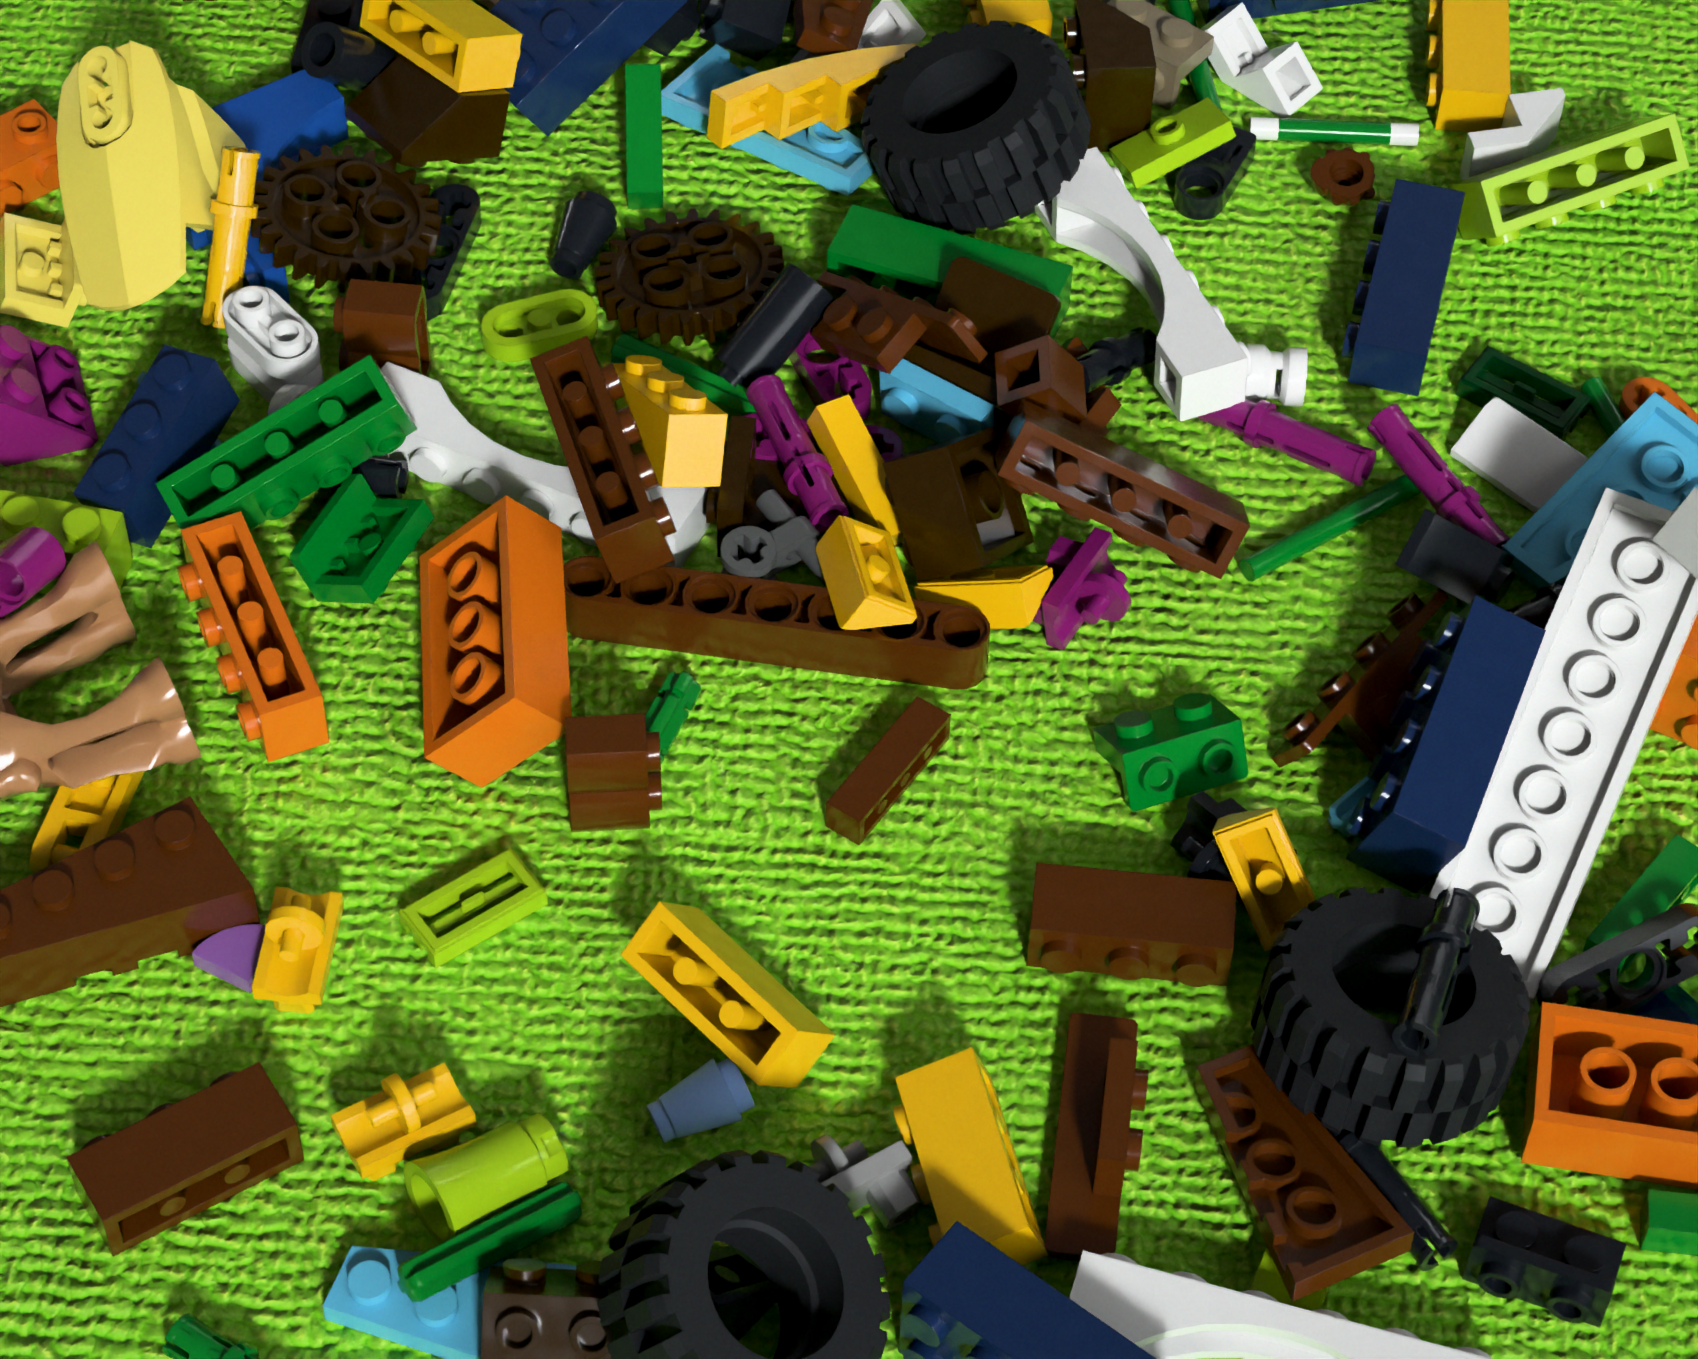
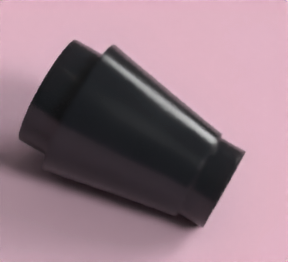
(582, 232)

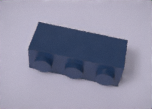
(162, 429)

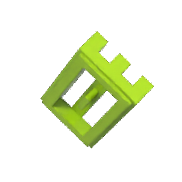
(480, 914)

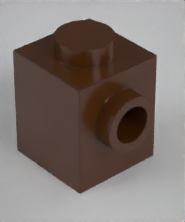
(1043, 376)

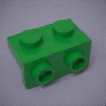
(358, 543)
(1174, 749)

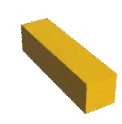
(855, 463)

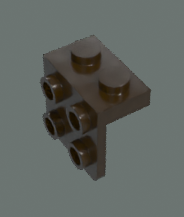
(1004, 315)
(744, 480)
(543, 1312)

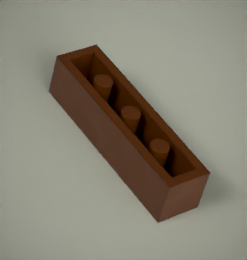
(887, 770)

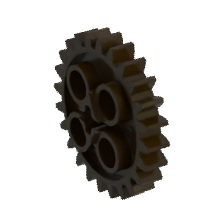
(345, 218)
(686, 275)

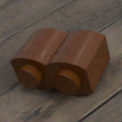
(385, 323)
(612, 772)

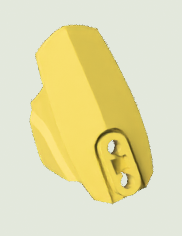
(134, 172)

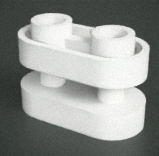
(270, 341)

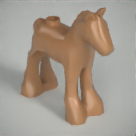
(54, 755)

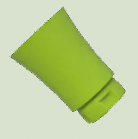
(484, 1175)

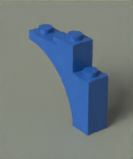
(278, 123)

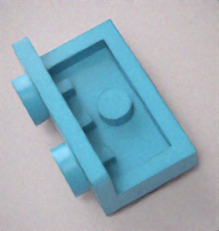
(933, 404)

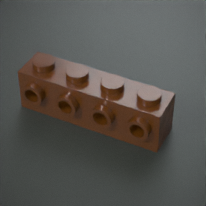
(602, 461)
(1121, 490)

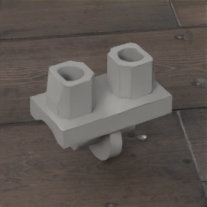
(871, 1180)

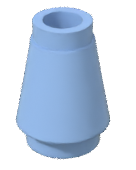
(702, 1101)

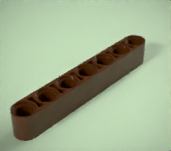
(771, 625)

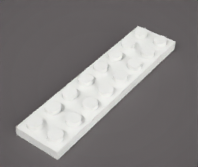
(1576, 732)

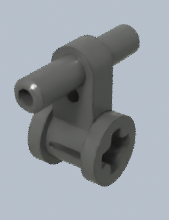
(769, 553)

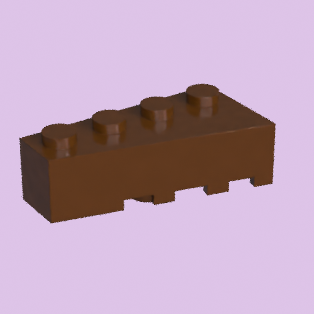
(120, 902)

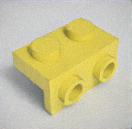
(38, 271)

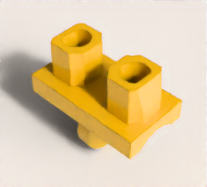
(297, 949)
(403, 1121)

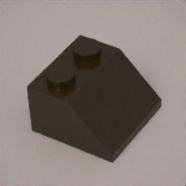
(955, 506)

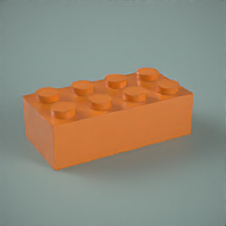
(494, 642)
(1613, 1095)

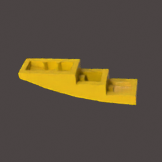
(800, 94)

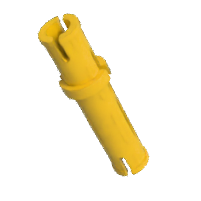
(231, 229)

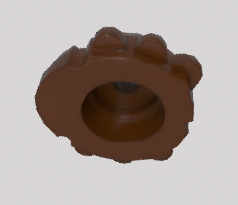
(1344, 176)

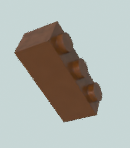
(1132, 924)
(185, 1158)

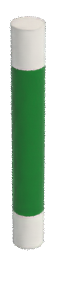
(1334, 131)

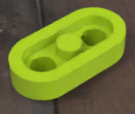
(538, 324)

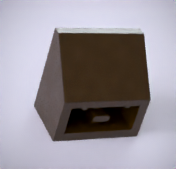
(1112, 69)
(427, 120)

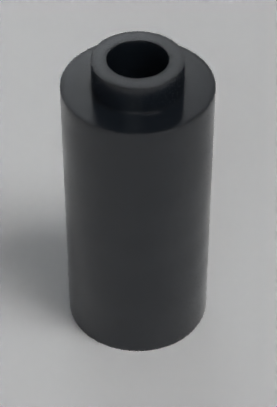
(344, 56)
(773, 327)

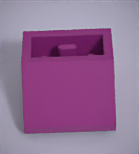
(40, 400)

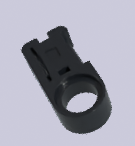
(1216, 170)

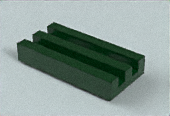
(1481, 387)

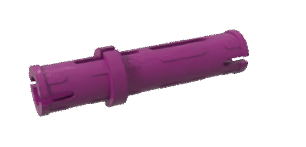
(772, 407)
(1265, 426)
(1433, 476)

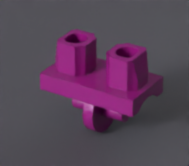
(1085, 588)

